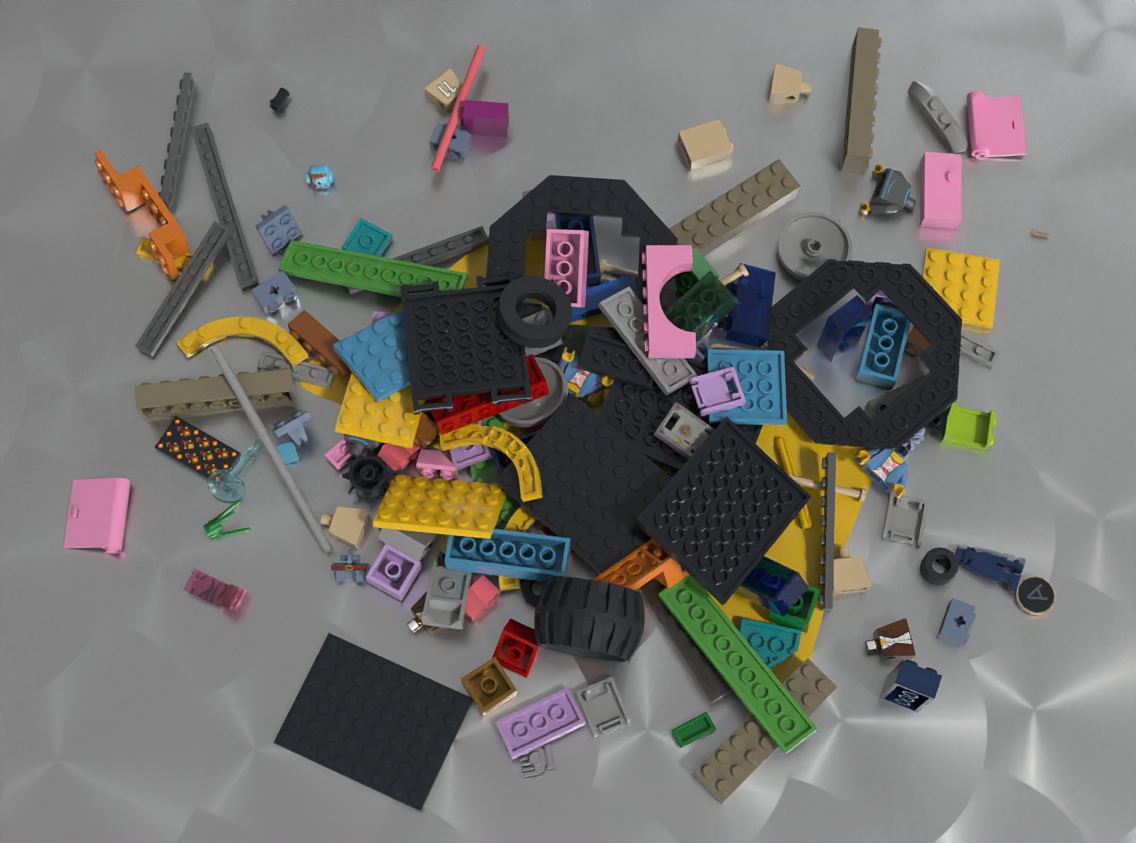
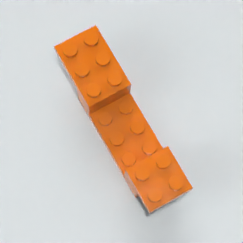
(134, 190)
(643, 565)

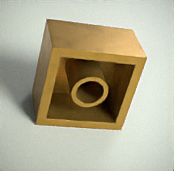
(489, 686)

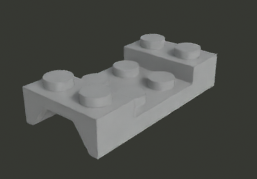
(446, 595)

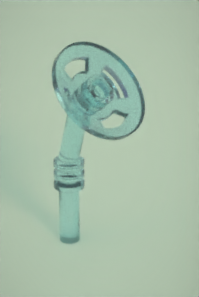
(229, 477)

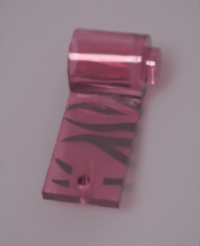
(216, 592)

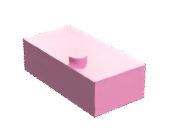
(940, 190)
(568, 262)

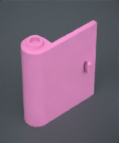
(992, 125)
(97, 514)

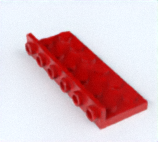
(476, 407)

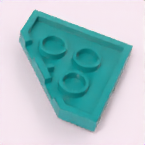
(770, 641)

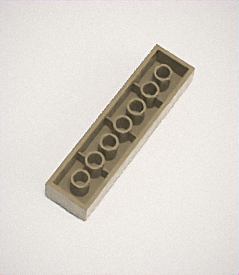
(861, 101)
(737, 209)
(214, 394)
(751, 743)

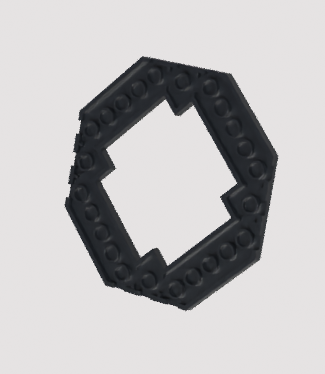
(576, 197)
(918, 304)

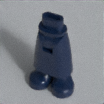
(991, 565)

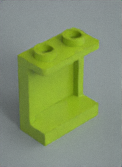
(969, 428)

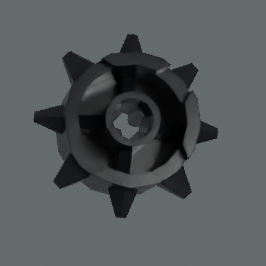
(369, 466)

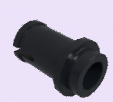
(278, 101)

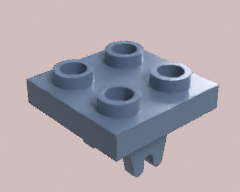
(278, 229)
(293, 427)

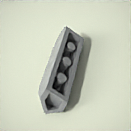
(938, 117)

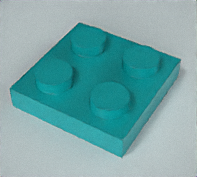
(367, 239)

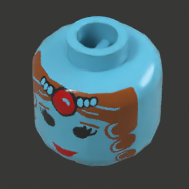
(320, 176)

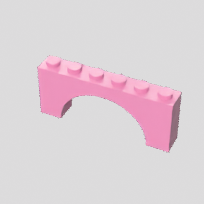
(663, 337)

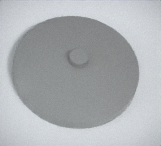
(810, 241)
(541, 409)

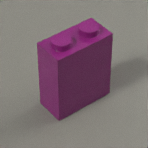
(485, 118)

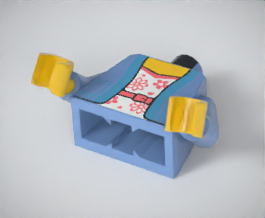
(578, 380)
(886, 468)

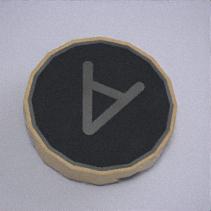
(1035, 595)

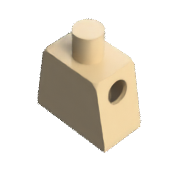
(787, 85)
(347, 525)
(849, 573)

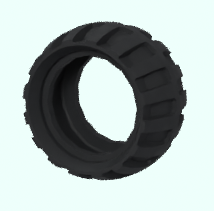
(589, 619)

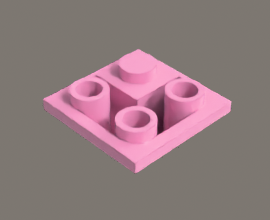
(435, 465)

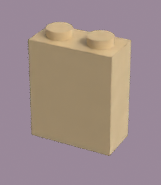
(705, 144)

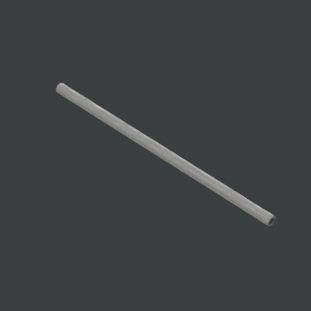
(271, 448)

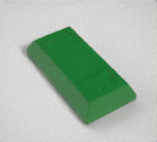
(693, 729)

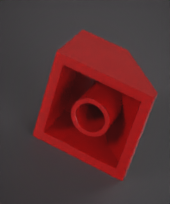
(517, 648)

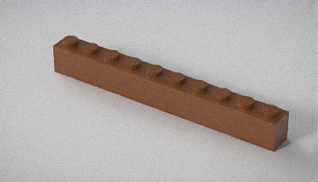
(320, 342)

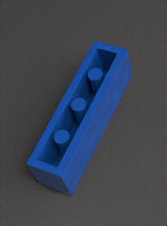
(598, 293)

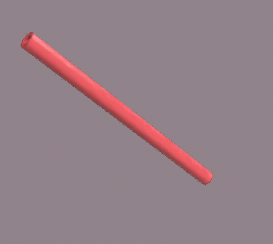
(455, 115)

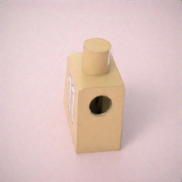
(444, 91)

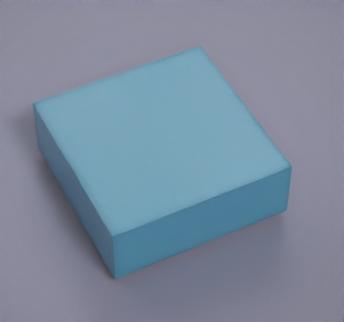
(288, 452)

